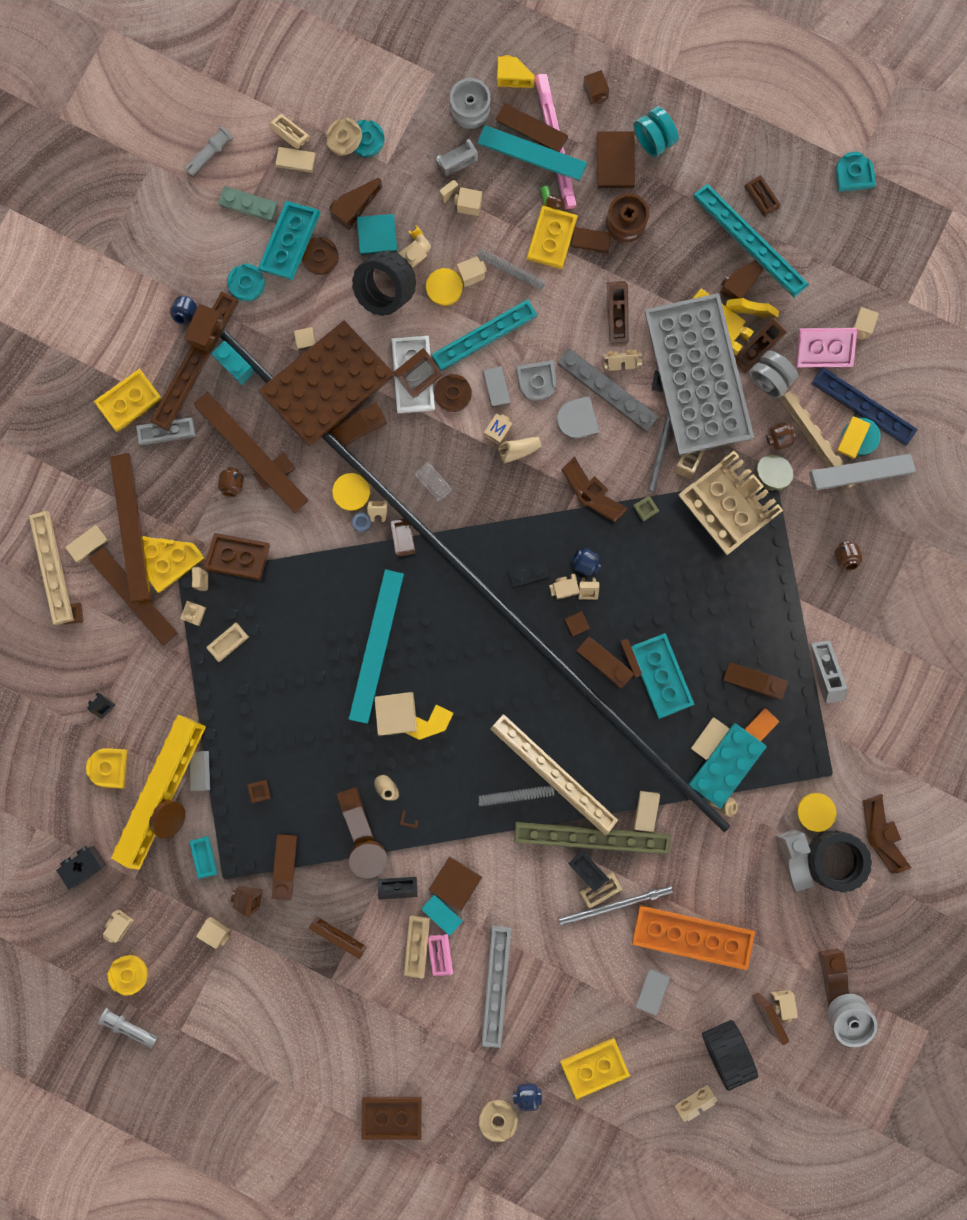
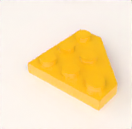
(169, 560)

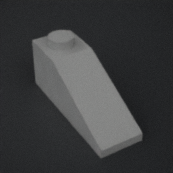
(828, 672)

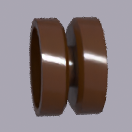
(627, 217)

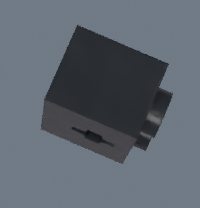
(91, 862)

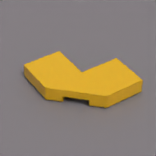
(437, 723)

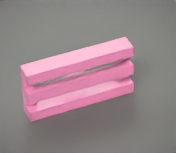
(443, 955)

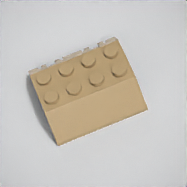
(729, 504)

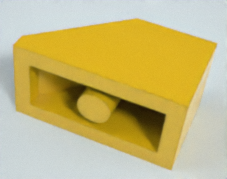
(513, 73)

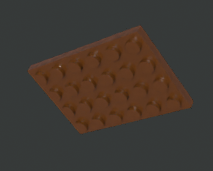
(326, 383)

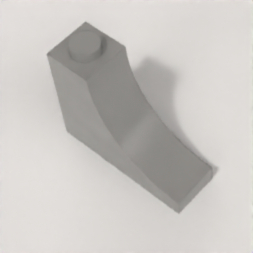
(795, 852)

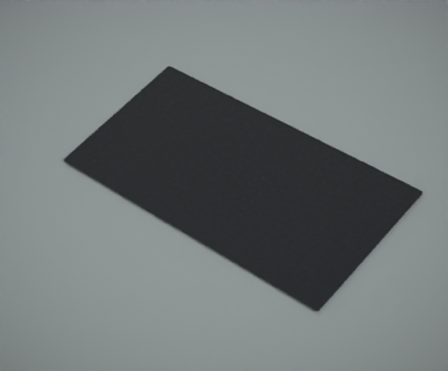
(288, 690)

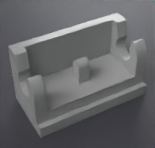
(457, 158)
(653, 991)

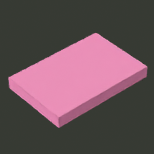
(826, 347)

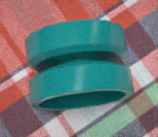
(656, 131)

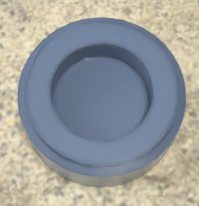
(361, 522)

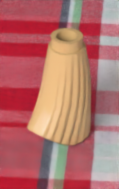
(517, 449)
(384, 783)

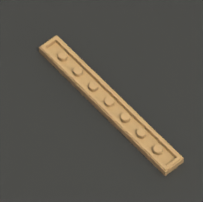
(554, 774)

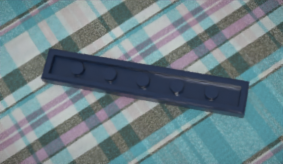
(864, 406)

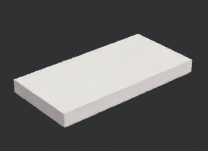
(402, 351)

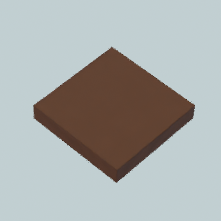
(455, 883)

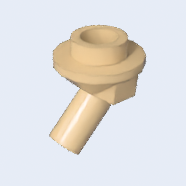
(729, 808)

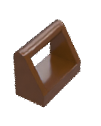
(411, 365)

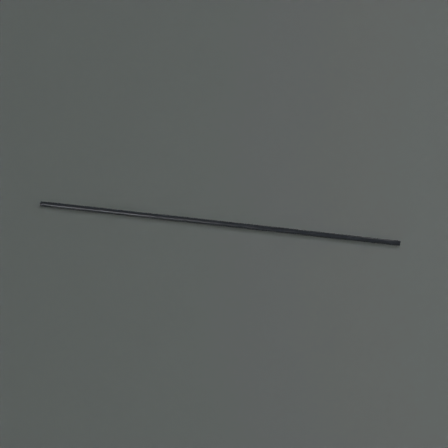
(500, 606)

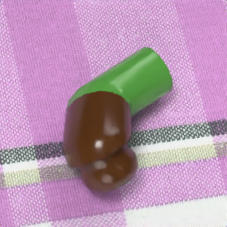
(550, 200)

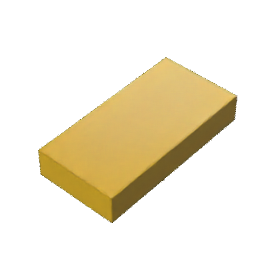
(853, 437)

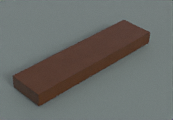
(531, 128)

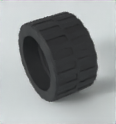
(368, 293)
(861, 867)
(730, 1055)

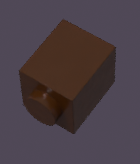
(596, 87)

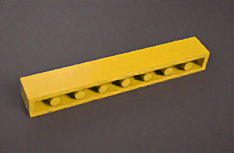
(159, 787)

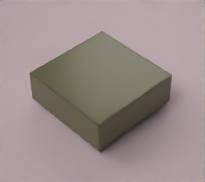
(645, 508)

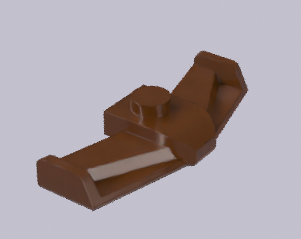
(592, 492)
(883, 835)

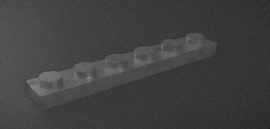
(607, 390)

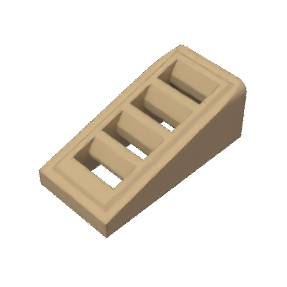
(688, 469)

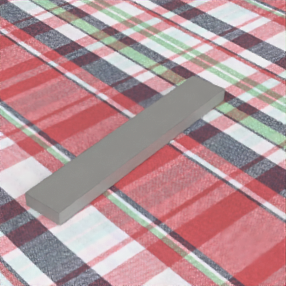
(862, 472)
(496, 987)

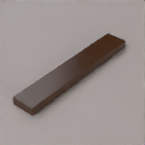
(145, 609)

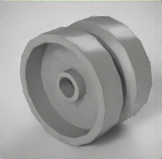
(470, 103)
(773, 374)
(852, 1020)

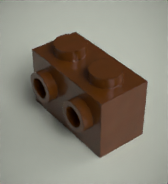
(204, 328)

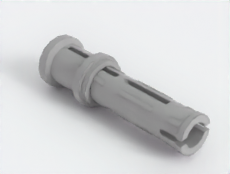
(214, 145)
(119, 1024)

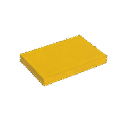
(552, 237)
(128, 400)
(594, 1068)

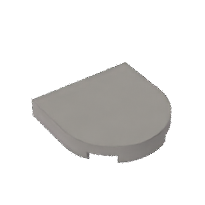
(537, 380)
(577, 418)

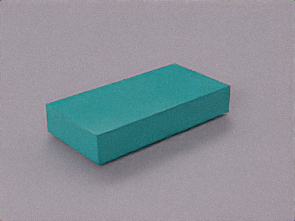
(203, 857)
(442, 914)

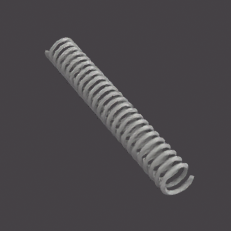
(510, 271)
(512, 796)

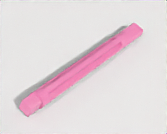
(550, 119)

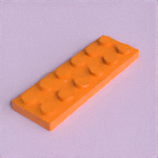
(693, 937)

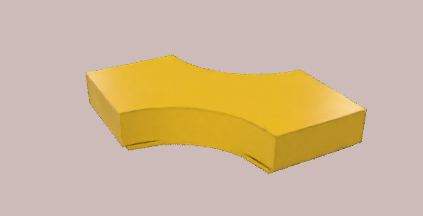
(762, 310)

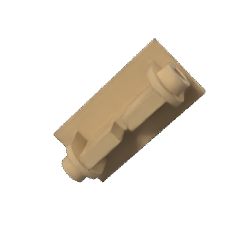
(629, 358)
(689, 1107)

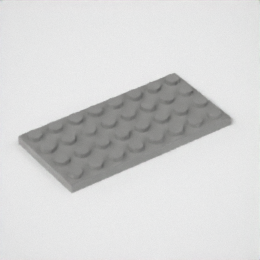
(699, 374)

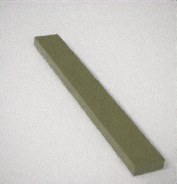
(591, 838)

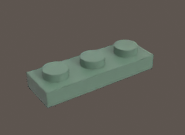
(248, 204)

